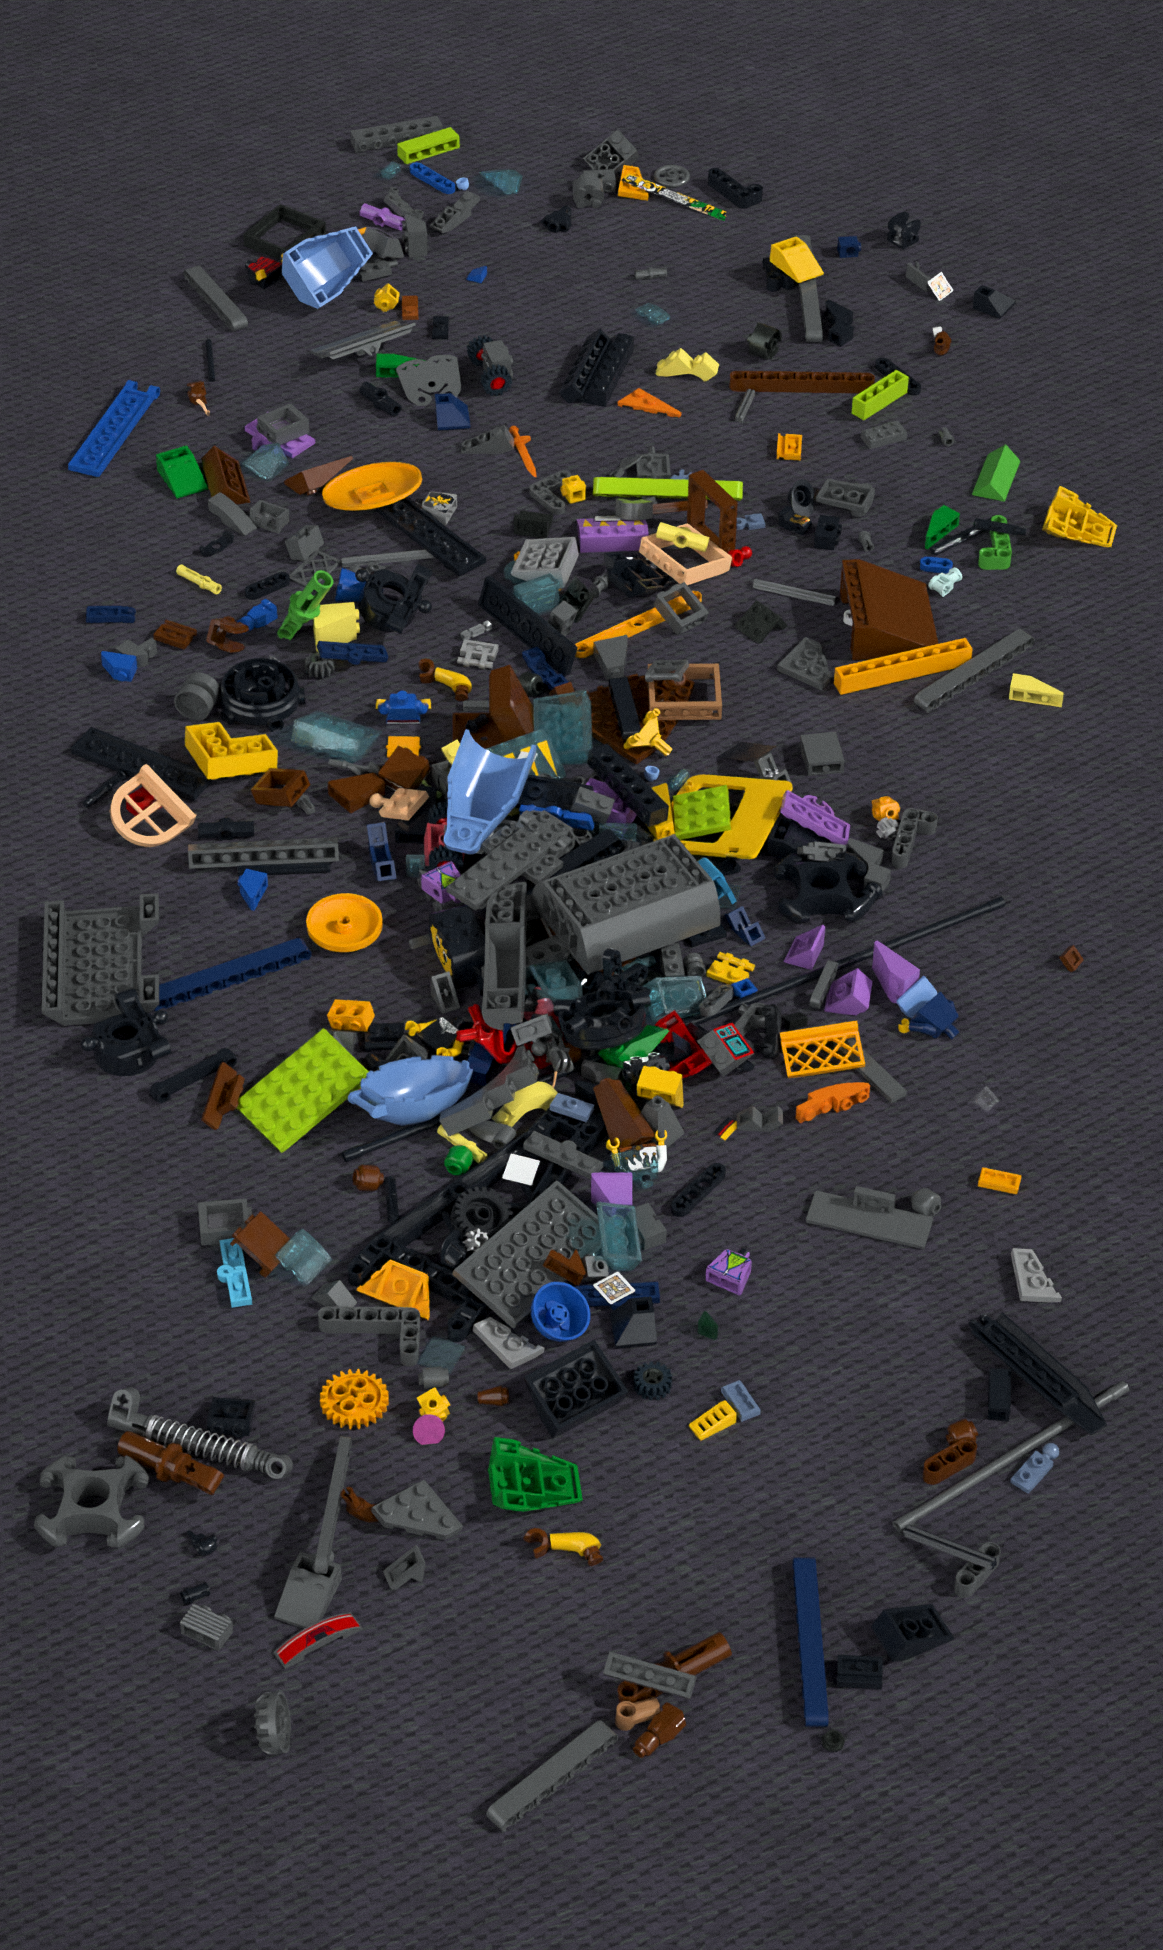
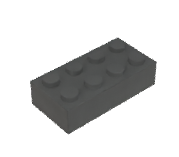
(884, 435)

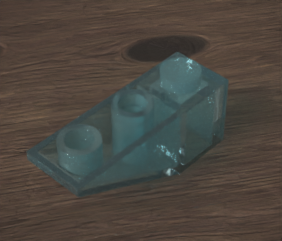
(506, 180)

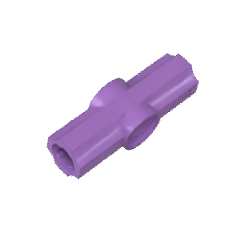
(381, 216)

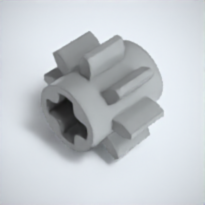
(887, 828)
(475, 1240)

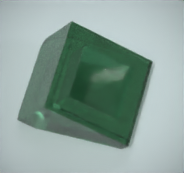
(707, 1326)

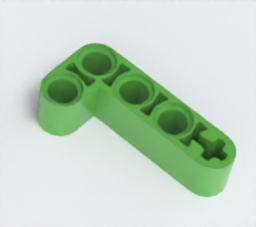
(1000, 554)

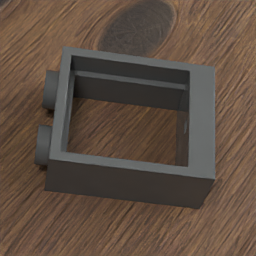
(680, 626)

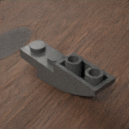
(455, 215)

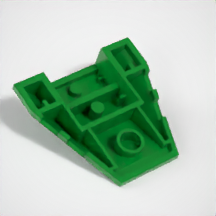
(529, 1480)

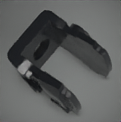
(901, 230)

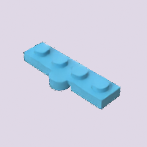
(234, 1274)

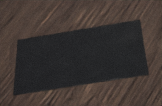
(746, 751)

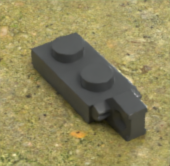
(821, 851)

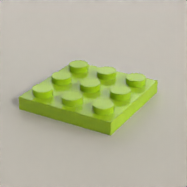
(702, 812)

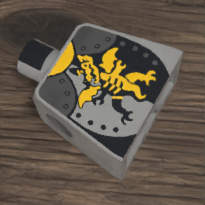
(439, 505)

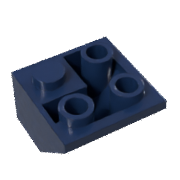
(451, 412)

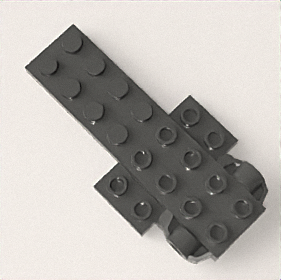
(525, 851)

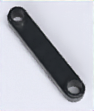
(162, 1091)

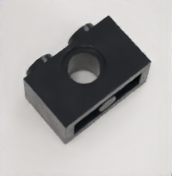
(827, 532)

